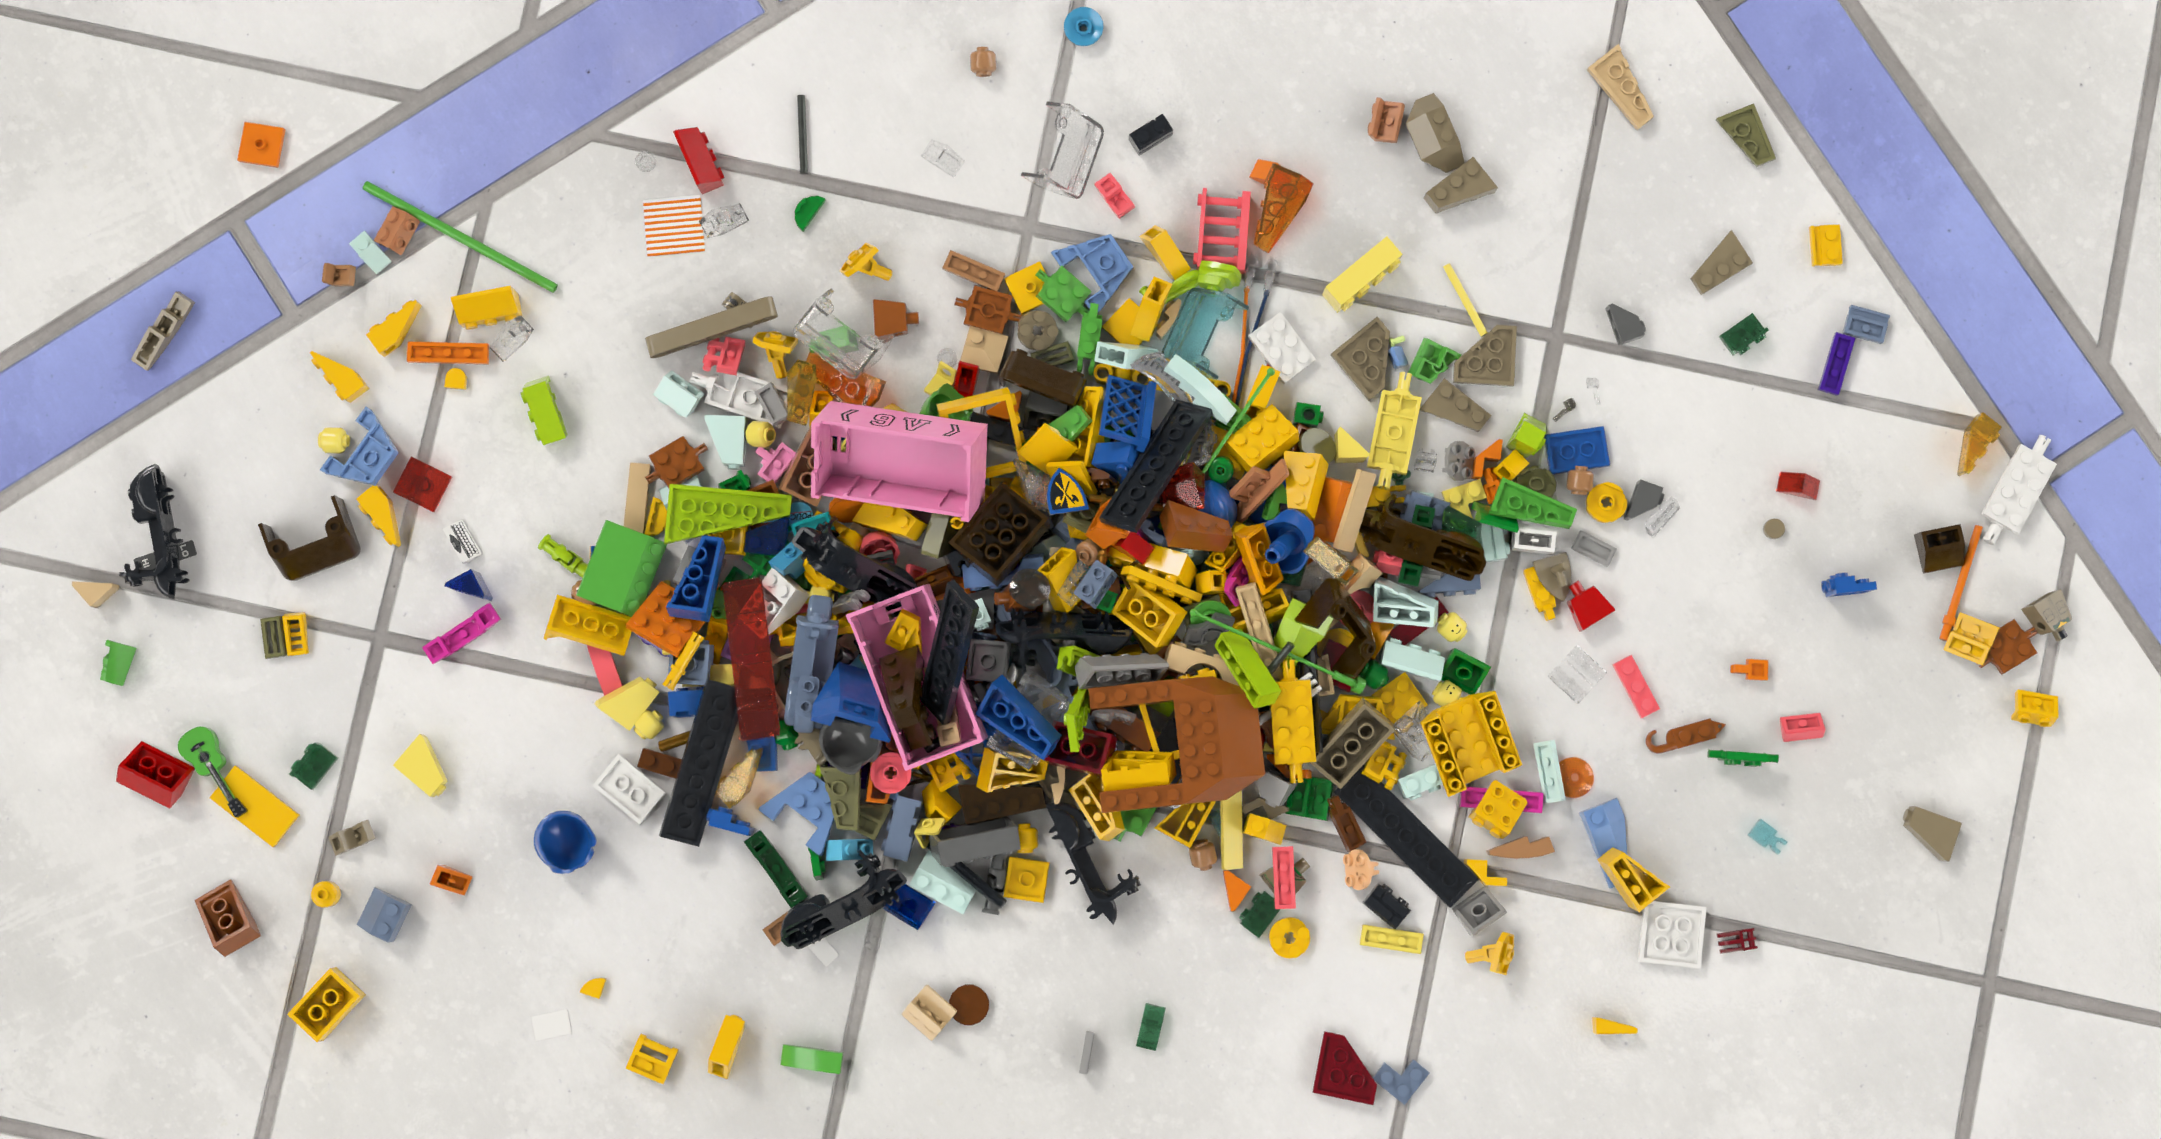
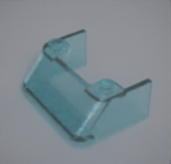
(1197, 324)

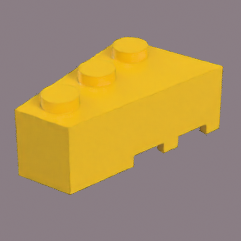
(1138, 770)
(1001, 772)
(1631, 880)

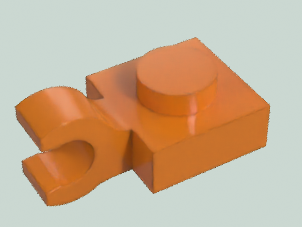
(1492, 484)
(1754, 669)

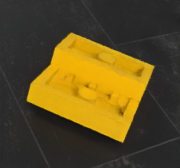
(1047, 446)
(1971, 638)

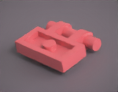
(730, 355)

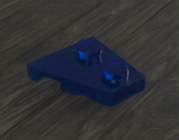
(768, 538)

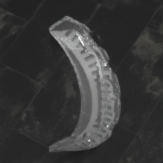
(1153, 367)

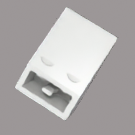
(1534, 537)
(782, 598)

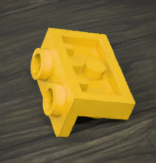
(2035, 708)

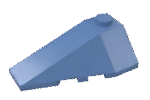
(1605, 829)

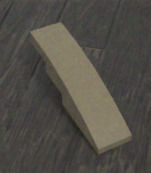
(163, 331)

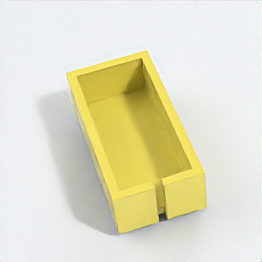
(1362, 274)

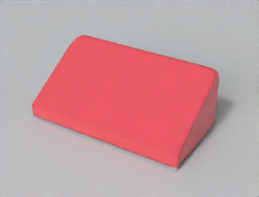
(1802, 727)

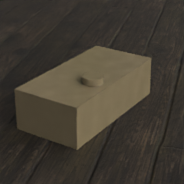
(1352, 743)

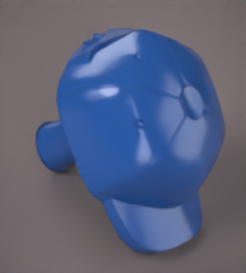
(1289, 537)

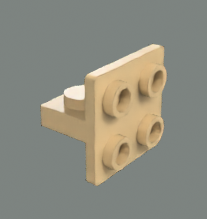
(929, 1012)

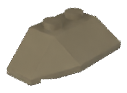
(1434, 134)

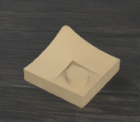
(984, 349)

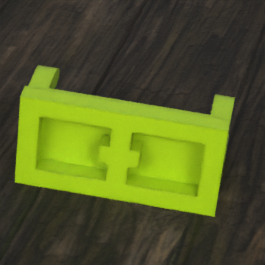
(1069, 657)

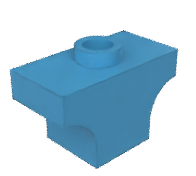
(788, 561)

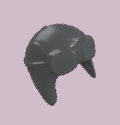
(848, 745)

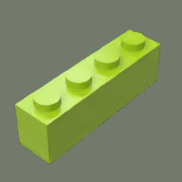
(1248, 669)

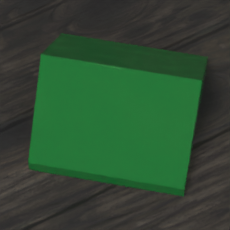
(1464, 671)

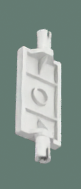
(736, 393)
(2018, 489)

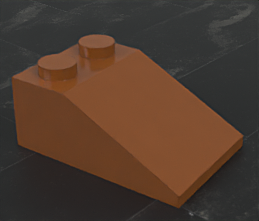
(227, 918)

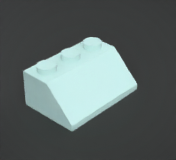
(1412, 659)
(942, 884)

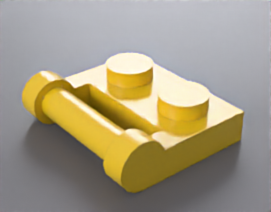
(649, 1065)

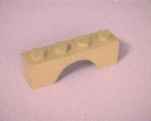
(1366, 576)
(1181, 659)

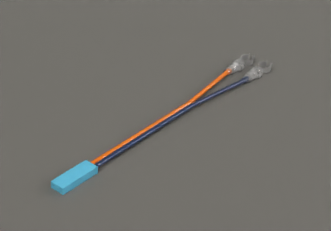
(1249, 275)

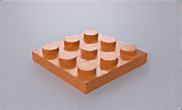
(659, 628)

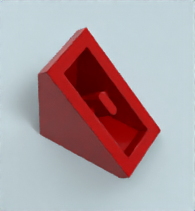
(966, 378)
(1134, 547)

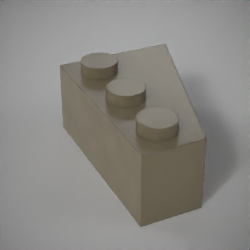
(1460, 186)

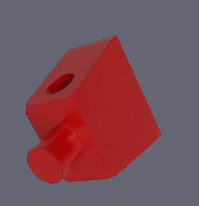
(1588, 606)

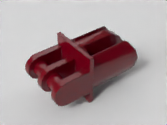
(1739, 940)

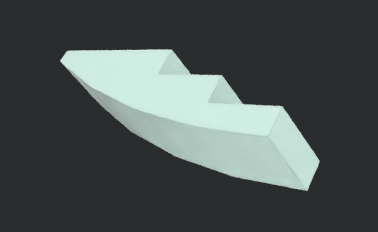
(1200, 388)

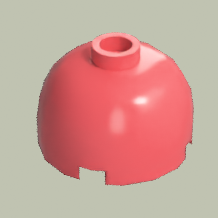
(879, 542)

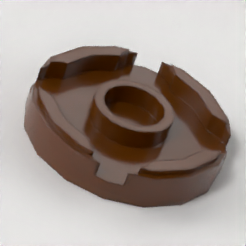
(970, 1003)

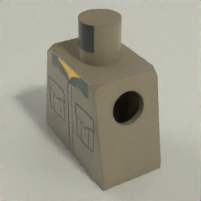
(2049, 614)

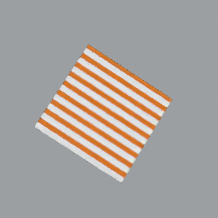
(673, 225)

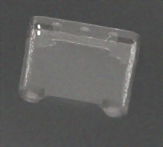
(1049, 703)

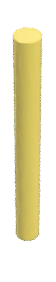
(1465, 300)

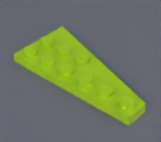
(708, 510)

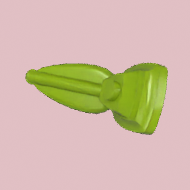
(1210, 276)

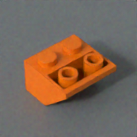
(1104, 534)

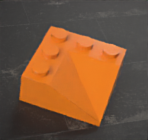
(1331, 508)

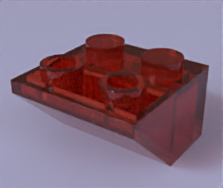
(1186, 487)

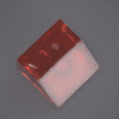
(422, 484)

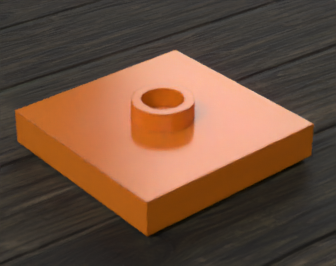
(261, 144)

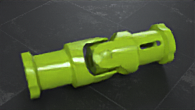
(565, 557)

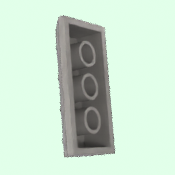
(1119, 670)

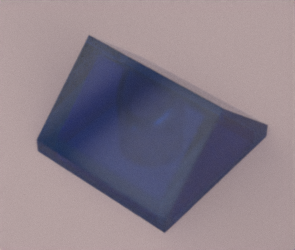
(471, 584)
(912, 907)

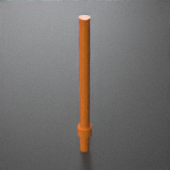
(1949, 619)

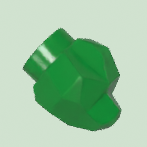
(787, 736)

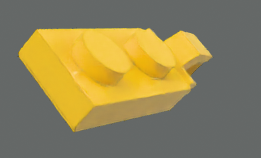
(1541, 597)

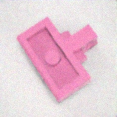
(775, 462)

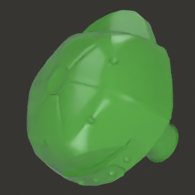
(944, 394)

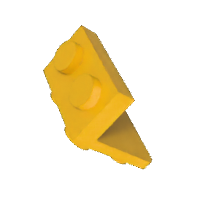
(1498, 810)

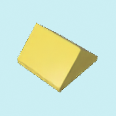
(1348, 449)

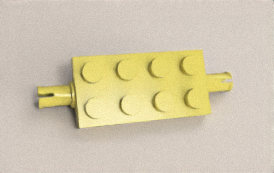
(1394, 431)

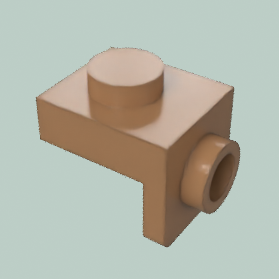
(338, 275)

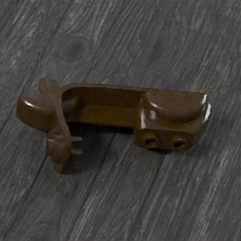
(1439, 550)

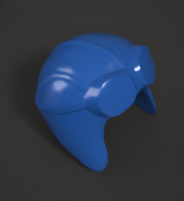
(1219, 502)
(564, 841)

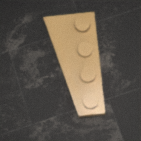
(1617, 81)

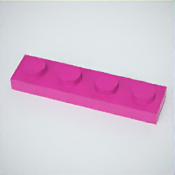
(1472, 796)

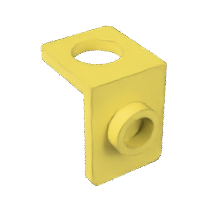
(941, 378)
(928, 827)

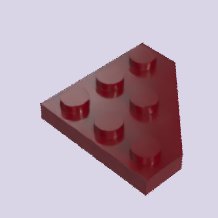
(1342, 1072)

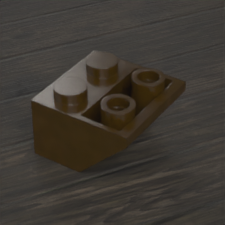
(1940, 548)
(922, 733)

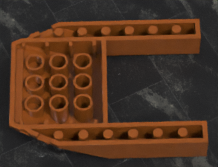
(1215, 740)

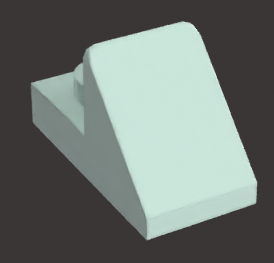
(370, 252)

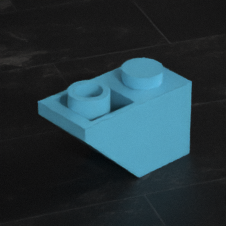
(847, 849)

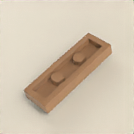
(973, 271)

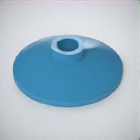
(1083, 17)

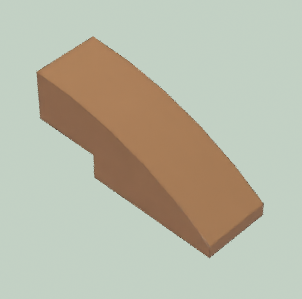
(1523, 848)

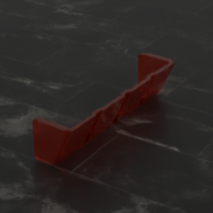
(751, 659)

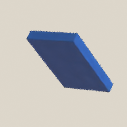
(1576, 448)

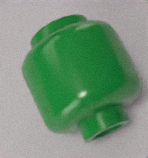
(1226, 464)
(1374, 674)

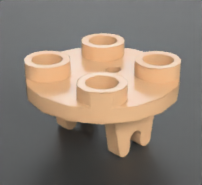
(1359, 869)

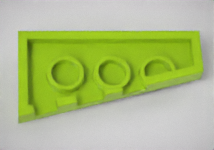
(1077, 718)

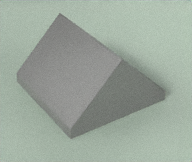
(1479, 911)

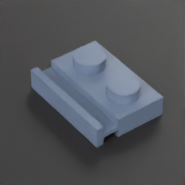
(1866, 324)

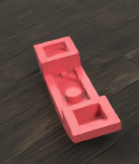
(605, 669)

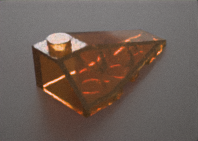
(1283, 200)
(861, 391)

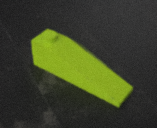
(1300, 635)

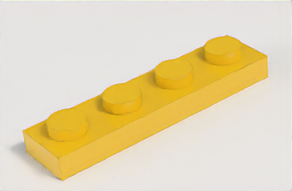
(1154, 582)

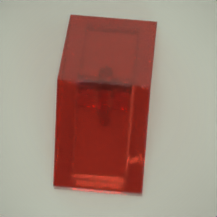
(1798, 485)

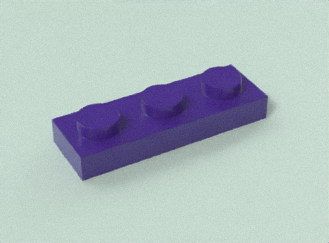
(1836, 364)

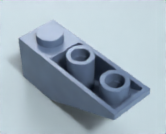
(1450, 585)

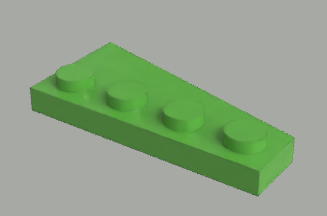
(1070, 424)
(1528, 505)

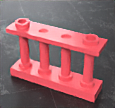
(1240, 222)

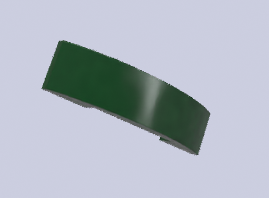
(1410, 571)
(776, 868)

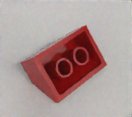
(699, 159)
(154, 774)

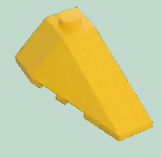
(1092, 403)

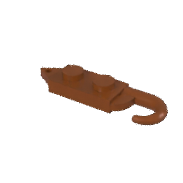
(1686, 735)

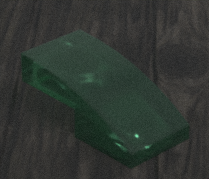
(1150, 1026)

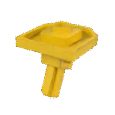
(862, 261)
(776, 349)
(1497, 954)

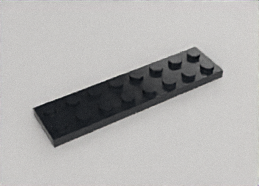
(1156, 466)
(949, 652)
(701, 764)
(1407, 837)

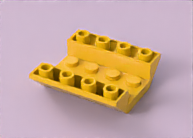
(1470, 740)

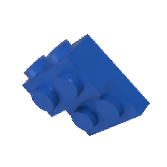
(1842, 584)
(726, 820)

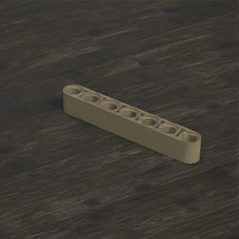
(711, 327)

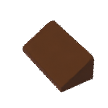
(937, 580)

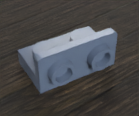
(1095, 584)

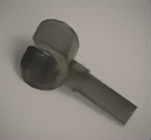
(1569, 406)

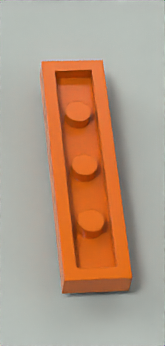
(448, 353)

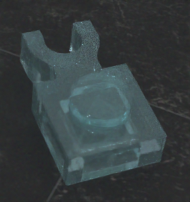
(1765, 835)

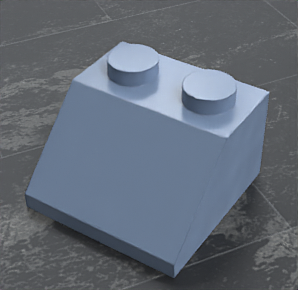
(383, 915)

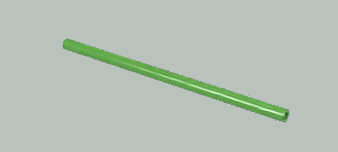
(460, 237)

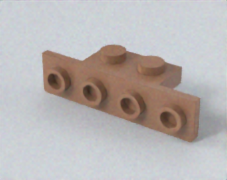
(1256, 487)

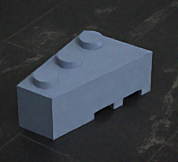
(902, 828)

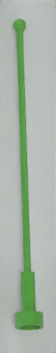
(1270, 372)
(1357, 684)

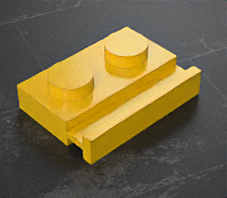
(1825, 245)

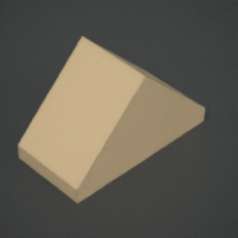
(95, 593)

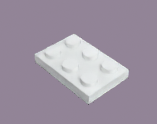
(1282, 347)
(629, 789)

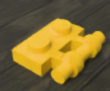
(1378, 763)
(945, 775)

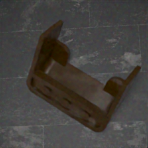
(1043, 378)
(319, 555)
(1335, 601)

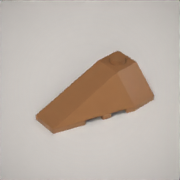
(798, 475)

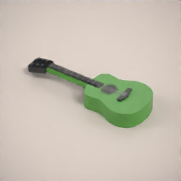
(202, 749)

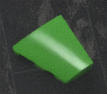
(1431, 360)
(117, 662)

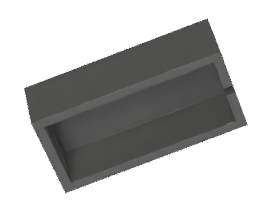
(975, 841)

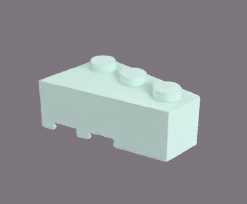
(1402, 605)

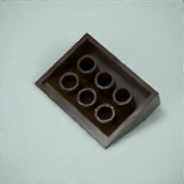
(1000, 534)

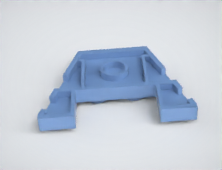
(1104, 262)
(371, 456)
(811, 801)

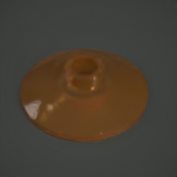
(1585, 780)

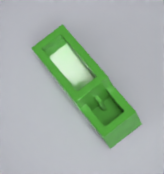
(812, 1059)

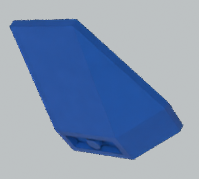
(851, 696)

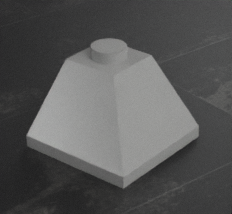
(1275, 787)

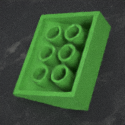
(621, 568)

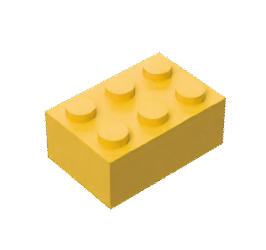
(1262, 439)
(1149, 613)
(326, 1004)

